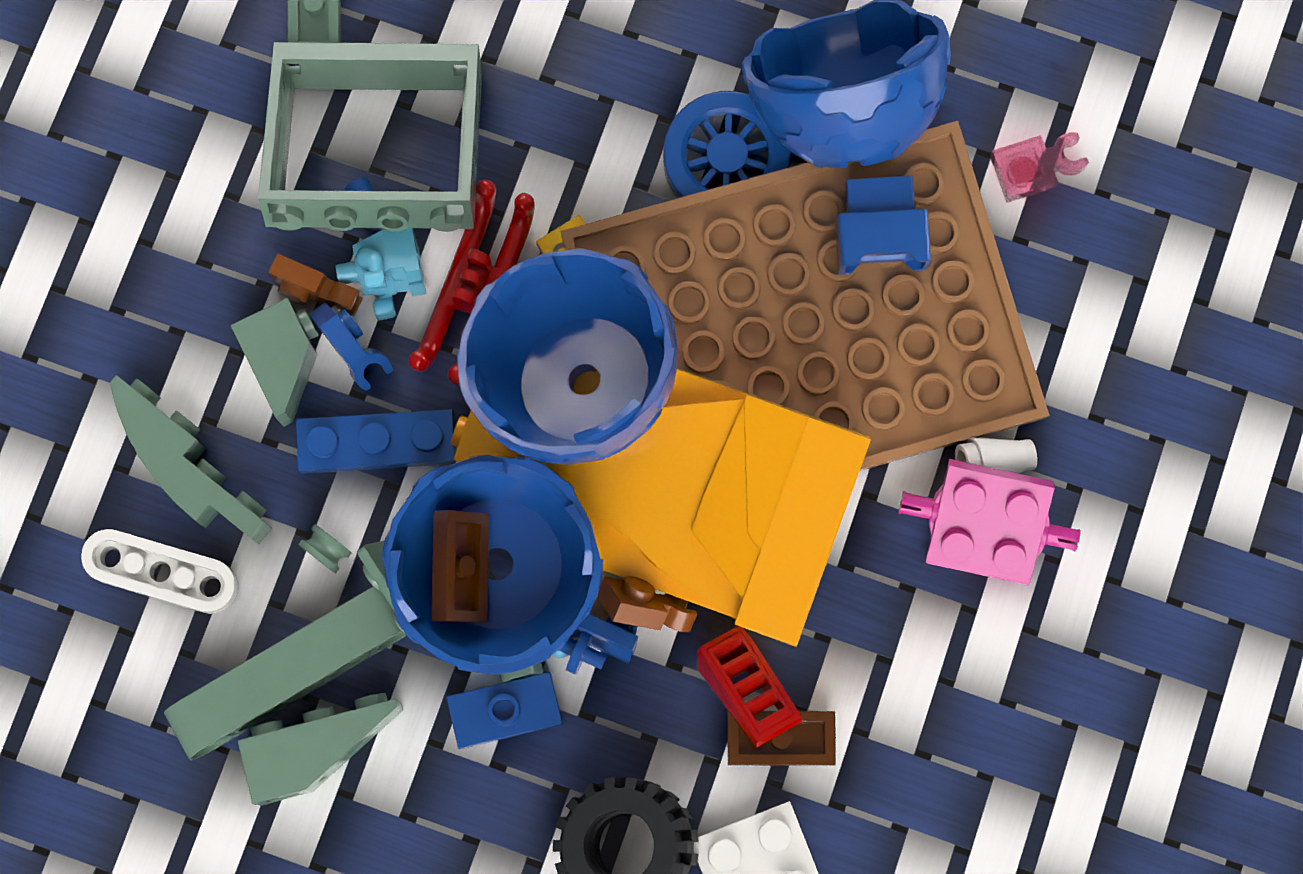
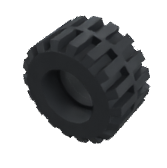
(617, 796)

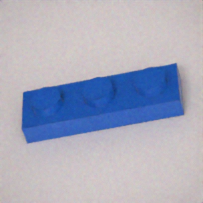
(375, 441)

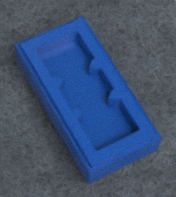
(504, 710)

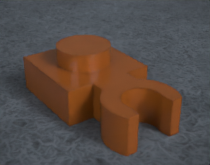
(304, 283)
(637, 604)

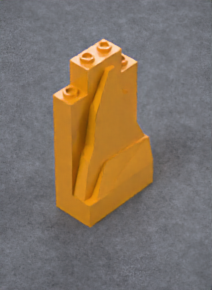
(715, 500)

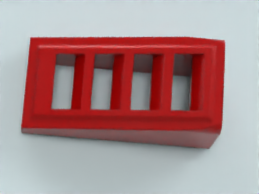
(731, 656)

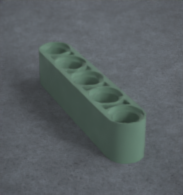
(283, 673)

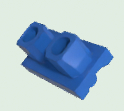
(606, 636)

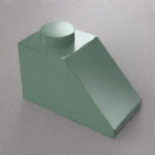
(279, 354)

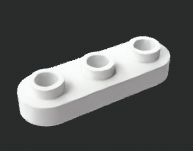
(143, 556)

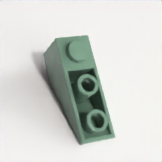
(302, 757)

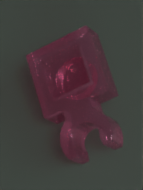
(1031, 168)

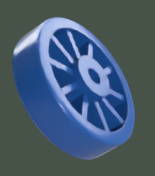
(726, 152)

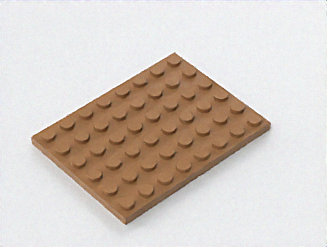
(872, 350)

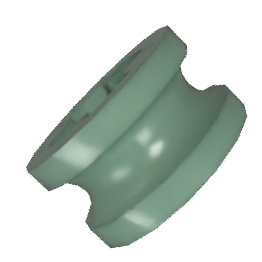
(325, 548)

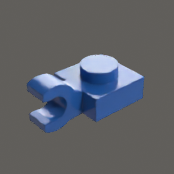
(342, 335)

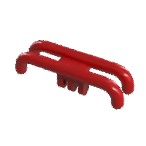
(473, 271)

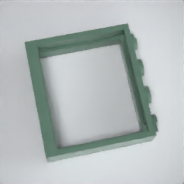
(369, 68)

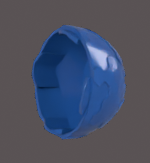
(850, 82)
(545, 329)
(552, 554)

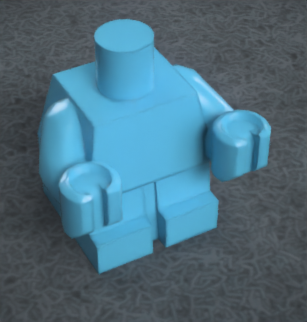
(383, 266)

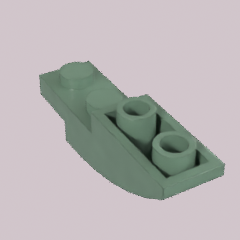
(169, 455)

